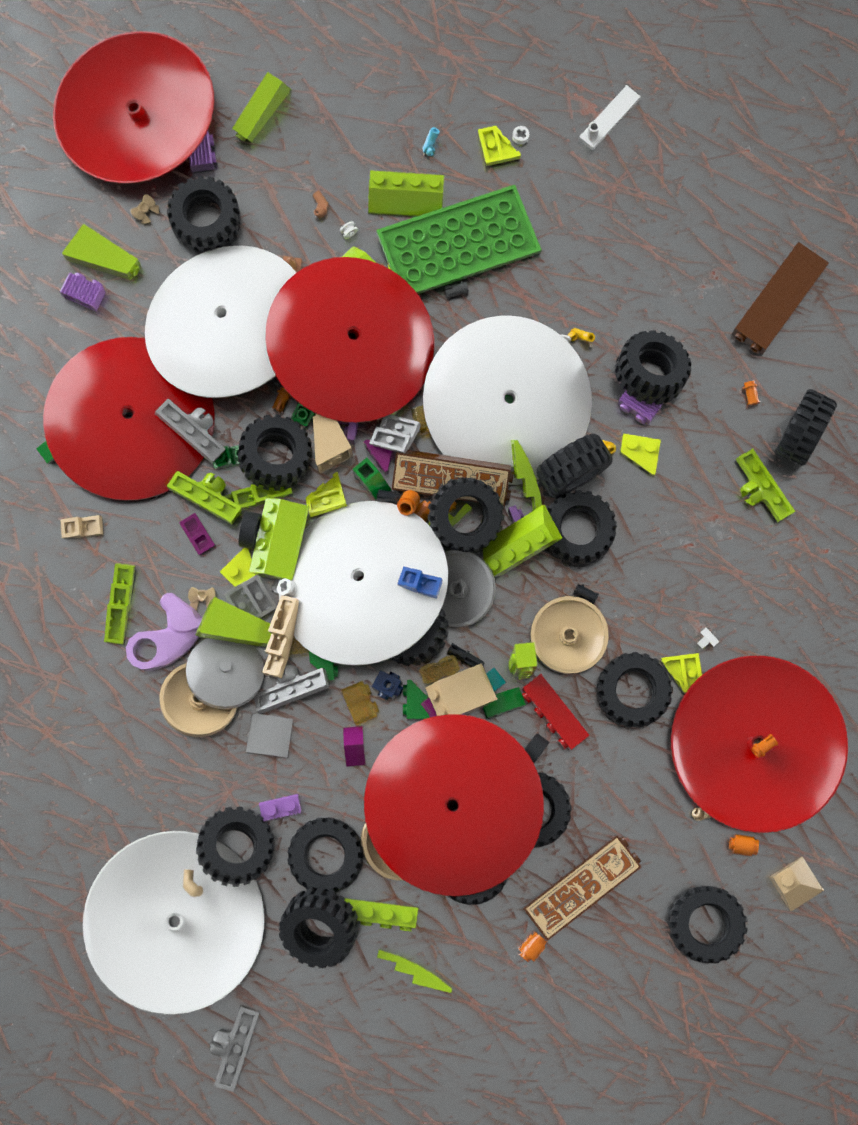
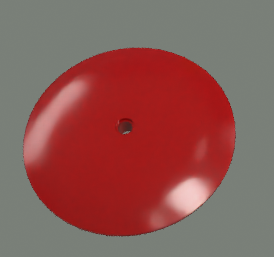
(126, 74)
(342, 375)
(93, 438)
(745, 703)
(496, 797)

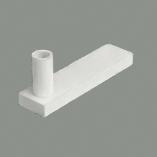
(609, 118)

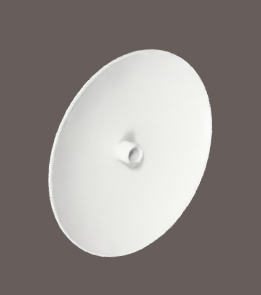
(186, 325)
(498, 359)
(374, 616)
(160, 964)

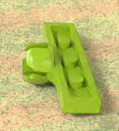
(763, 486)
(206, 495)

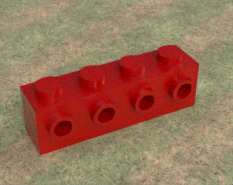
(555, 712)

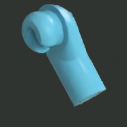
(430, 140)

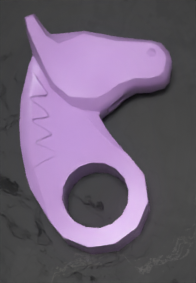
(170, 642)

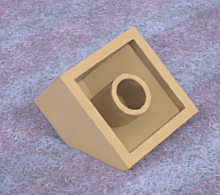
(796, 883)

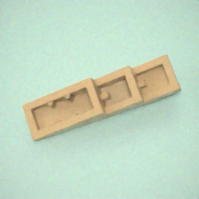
(282, 635)

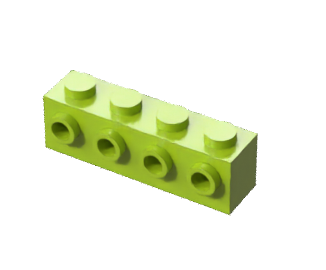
(523, 660)
(385, 914)

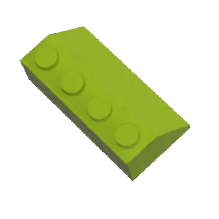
(404, 193)
(279, 539)
(521, 541)

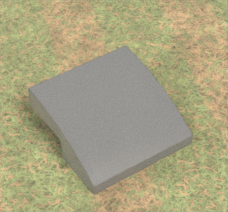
(395, 433)
(251, 597)
(269, 735)

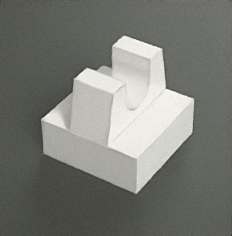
(708, 638)

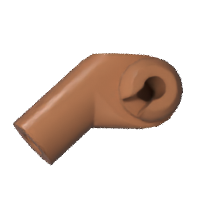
(322, 206)

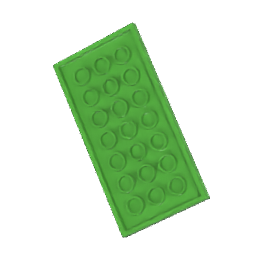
(460, 240)

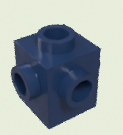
(381, 682)

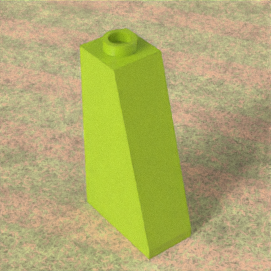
(261, 107)
(99, 253)
(232, 624)

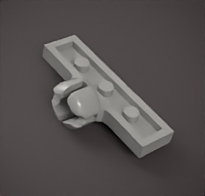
(192, 429)
(291, 688)
(233, 1048)

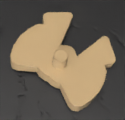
(139, 211)
(200, 595)

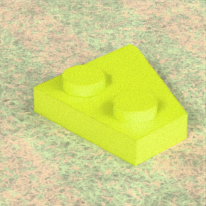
(496, 147)
(641, 451)
(326, 497)
(238, 568)
(683, 669)

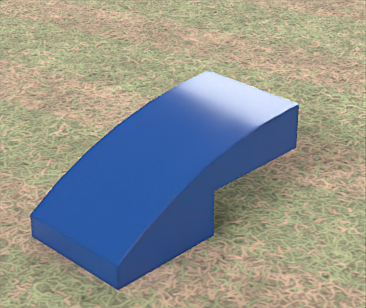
(420, 583)

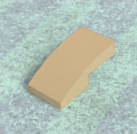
(81, 527)

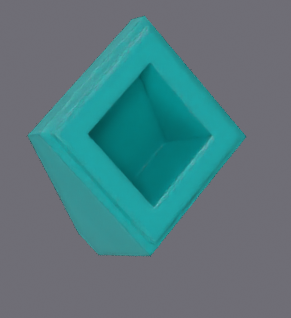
(495, 679)

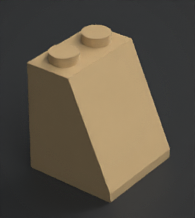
(330, 443)
(462, 692)

